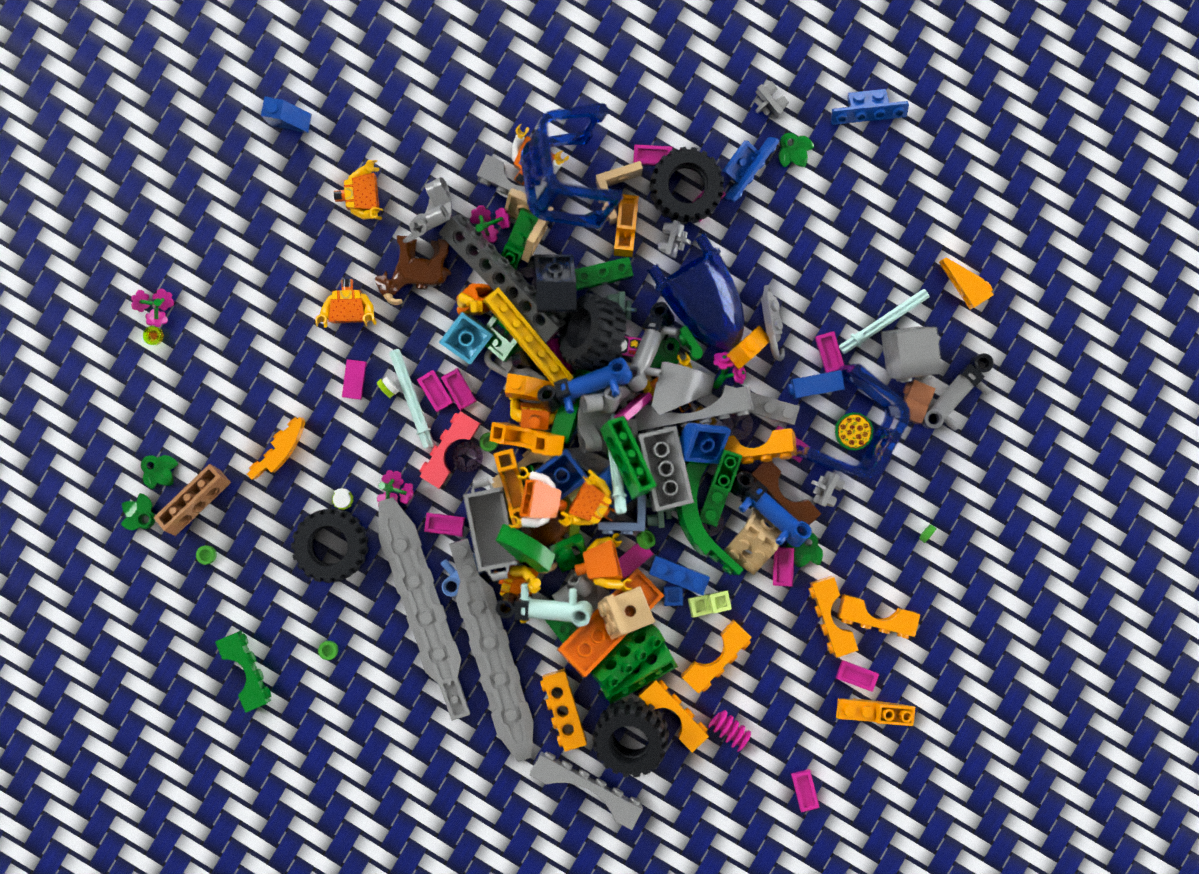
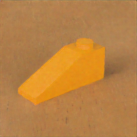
(969, 285)
(748, 347)
(524, 386)

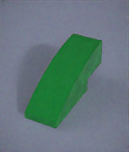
(525, 548)

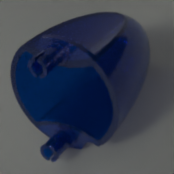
(704, 297)

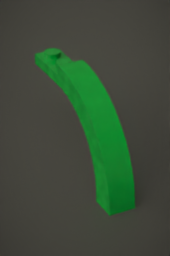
(693, 527)

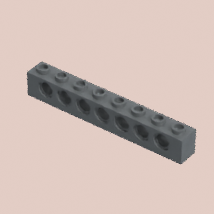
(492, 275)

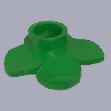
(796, 152)
(666, 355)
(161, 471)
(136, 512)
(807, 552)

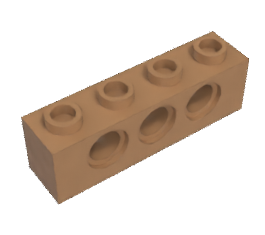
(192, 500)

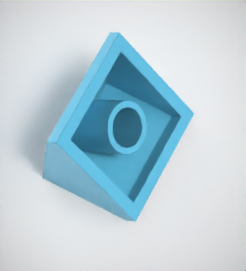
(466, 337)

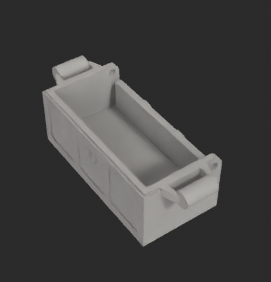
(486, 514)

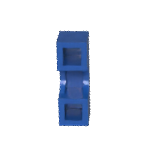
(679, 575)

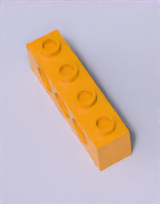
(566, 740)

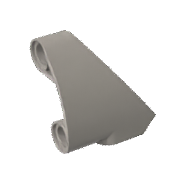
(437, 211)
(679, 387)
(593, 413)
(585, 591)

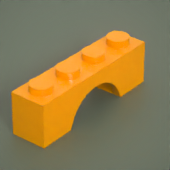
(537, 440)
(780, 444)
(513, 487)
(825, 593)
(901, 621)
(700, 675)
(691, 733)

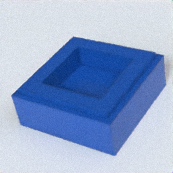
(673, 595)

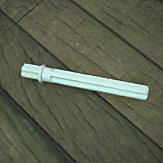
(863, 335)
(411, 398)
(617, 485)

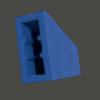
(285, 115)
(816, 384)

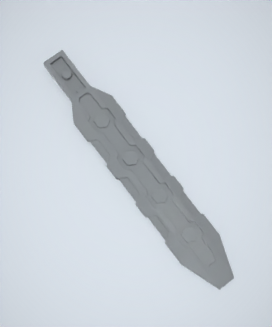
(423, 608)
(493, 656)

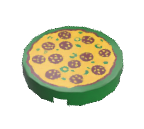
(853, 431)

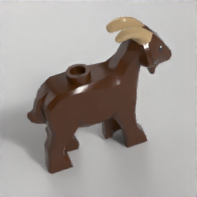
(413, 270)
(547, 534)

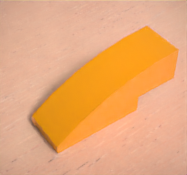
(626, 226)

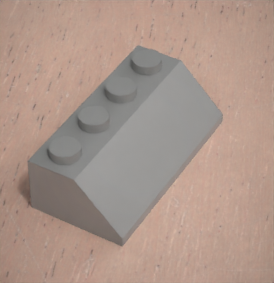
(667, 466)

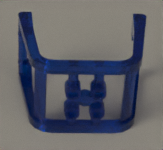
(536, 169)
(884, 439)

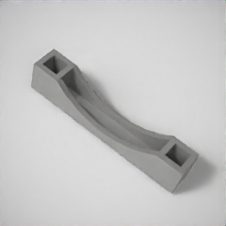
(732, 401)
(550, 770)

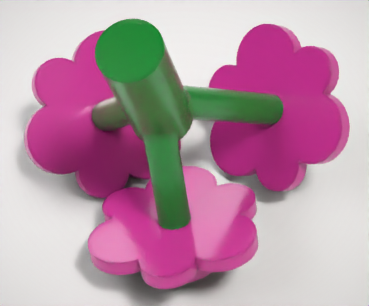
(485, 225)
(161, 300)
(725, 364)
(391, 482)

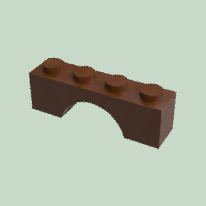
(769, 476)

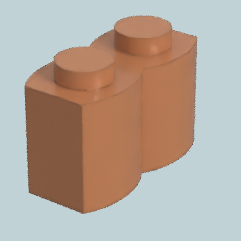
(918, 399)

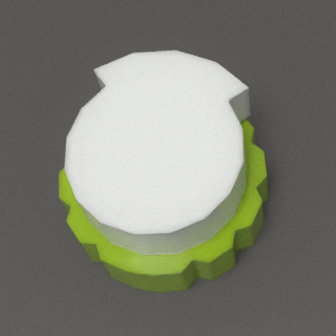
(387, 387)
(342, 499)

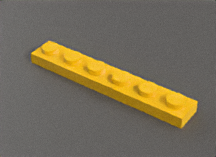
(526, 336)

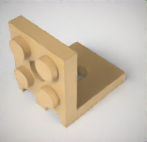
(616, 176)
(515, 202)
(758, 539)
(614, 615)

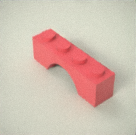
(436, 469)

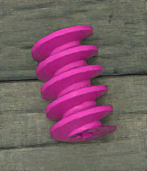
(730, 729)

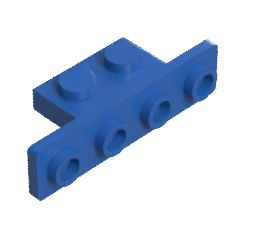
(869, 106)
(745, 165)

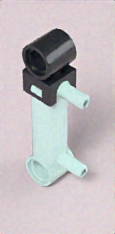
(528, 607)

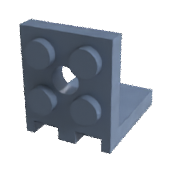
(627, 527)

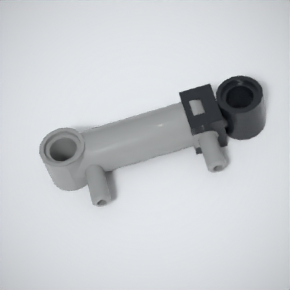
(656, 329)
(967, 378)

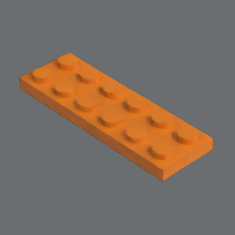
(592, 642)

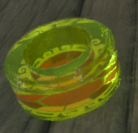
(153, 335)

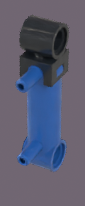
(567, 391)
(755, 496)

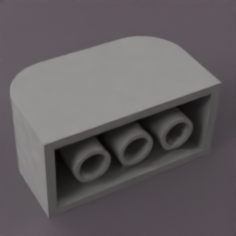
(911, 353)

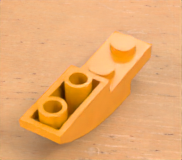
(284, 444)
(875, 711)

